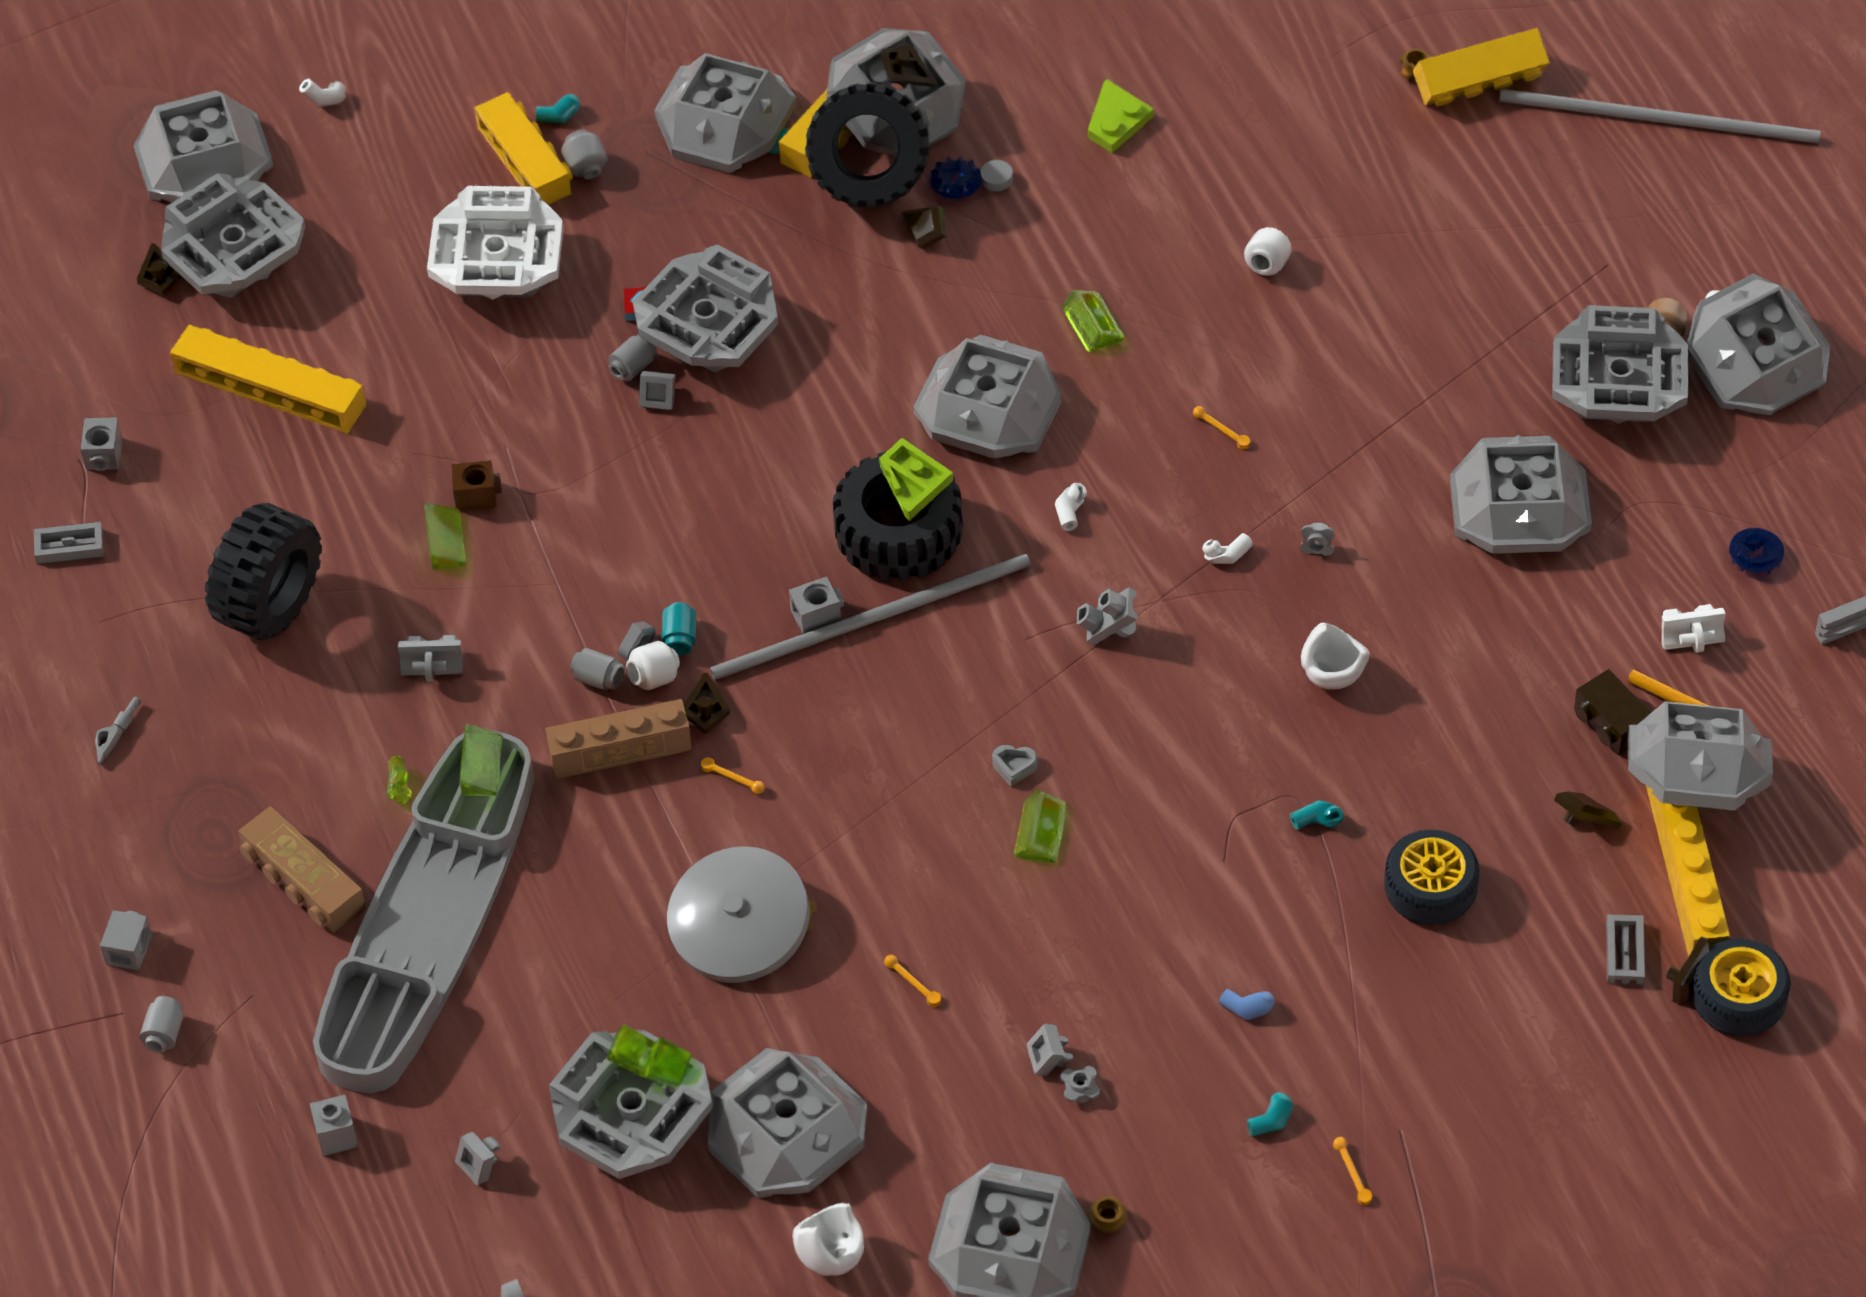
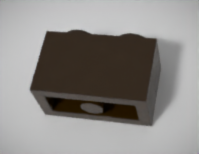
(1609, 709)

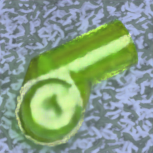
(398, 780)

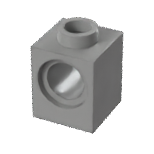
(101, 443)
(805, 606)
(126, 940)
(334, 1125)

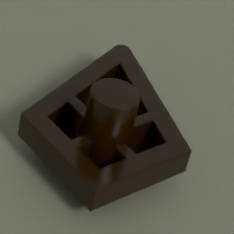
(906, 66)
(926, 225)
(156, 272)
(706, 705)
(1585, 808)
(1684, 977)

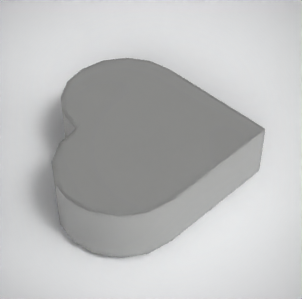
(638, 635)
(1014, 763)

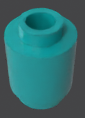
(679, 627)

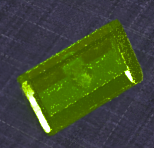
(1091, 320)
(444, 536)
(480, 761)
(1040, 827)

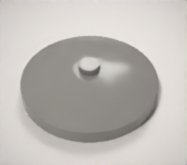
(738, 914)

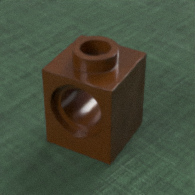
(475, 485)

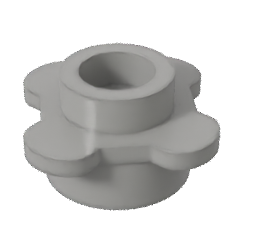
(1319, 532)
(1080, 1093)

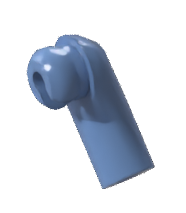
(1248, 1006)

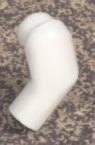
(323, 97)
(1068, 503)
(1226, 554)

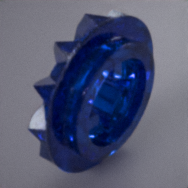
(964, 185)
(1751, 540)

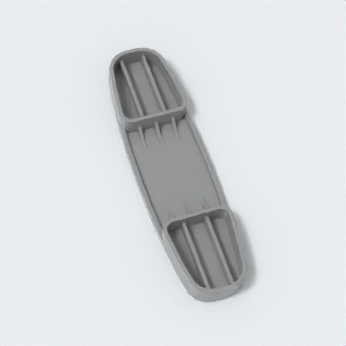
(421, 922)

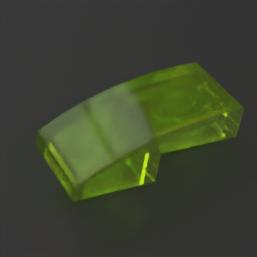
(648, 1058)

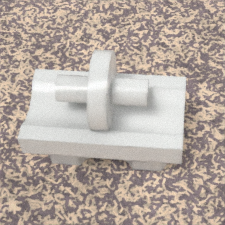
(1693, 628)

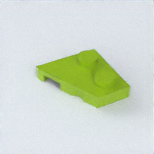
(1117, 117)
(913, 476)

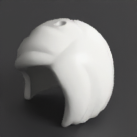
(1333, 657)
(829, 1241)

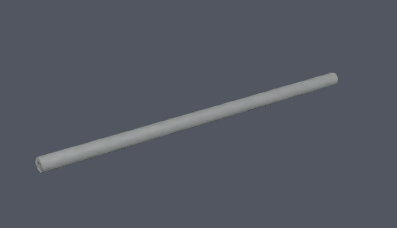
(1660, 116)
(870, 616)

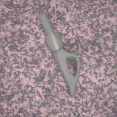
(115, 731)

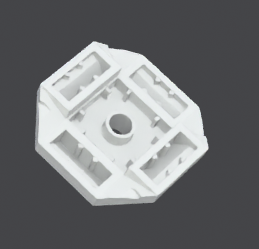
(496, 243)

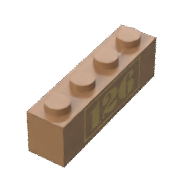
(618, 738)
(301, 870)

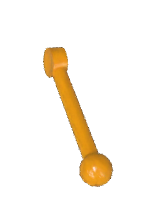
(1243, 441)
(709, 765)
(933, 997)
(1364, 1195)

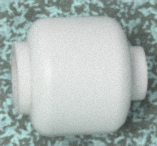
(1267, 251)
(652, 665)

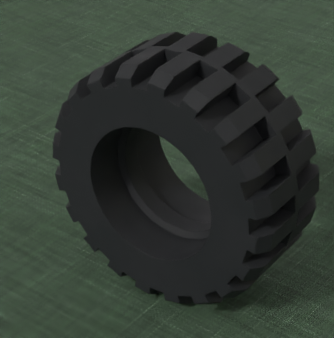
(836, 176)
(890, 549)
(263, 571)

